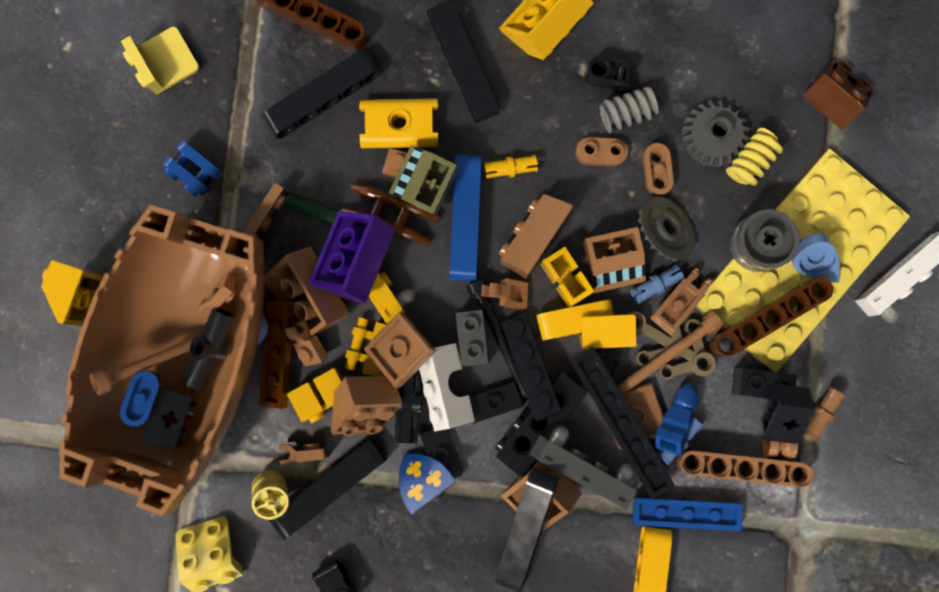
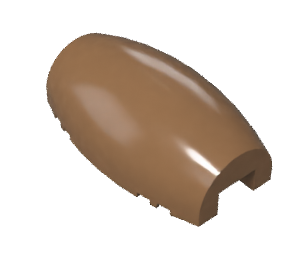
(143, 309)

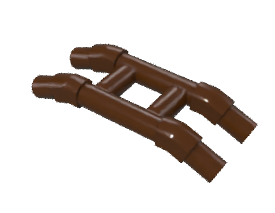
(405, 208)

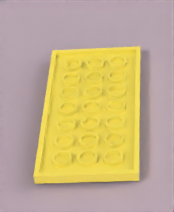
(825, 201)

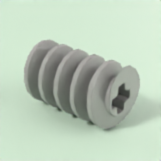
(627, 108)

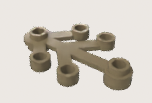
(691, 356)

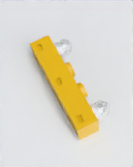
(385, 301)

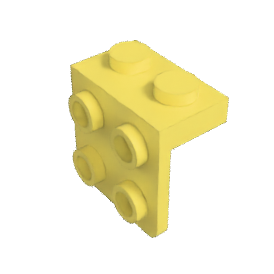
(161, 60)
(206, 555)

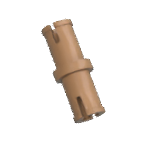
(824, 414)

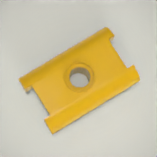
(384, 112)

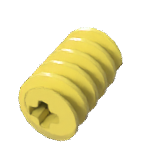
(754, 157)

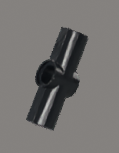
(208, 348)
(408, 413)

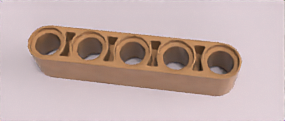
(755, 472)

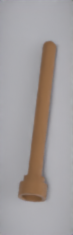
(710, 324)
(105, 380)

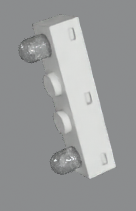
(900, 279)

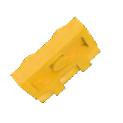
(354, 355)

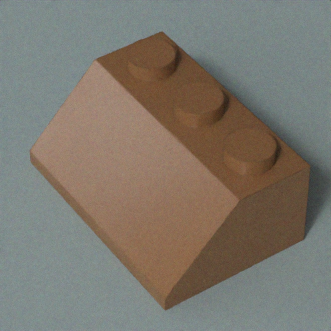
(534, 234)
(315, 306)

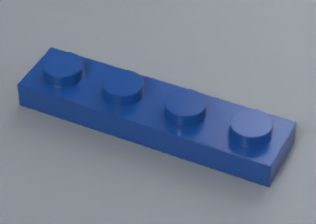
(687, 513)

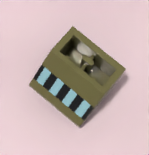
(424, 179)

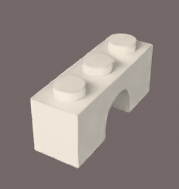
(444, 407)

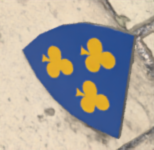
(422, 481)

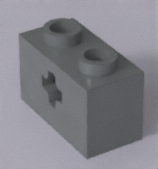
(471, 338)

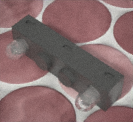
(574, 466)

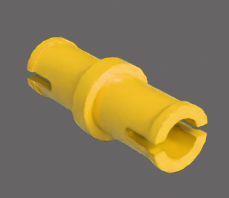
(510, 166)

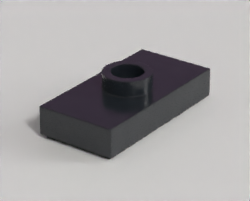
(495, 402)
(439, 447)

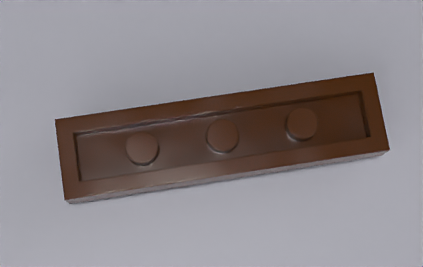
(276, 355)

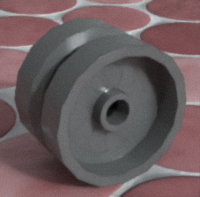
(780, 240)

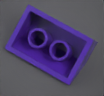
(352, 255)

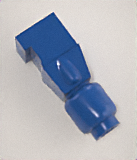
(678, 420)

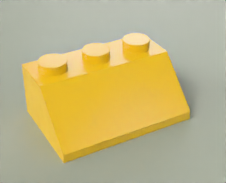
(542, 24)
(69, 291)

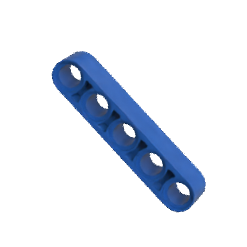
(465, 218)

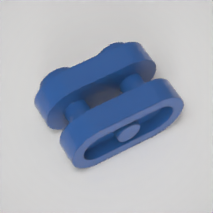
(193, 184)
(140, 397)

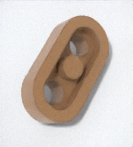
(602, 152)
(658, 170)

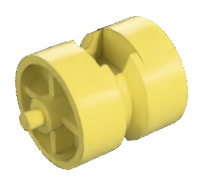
(269, 494)

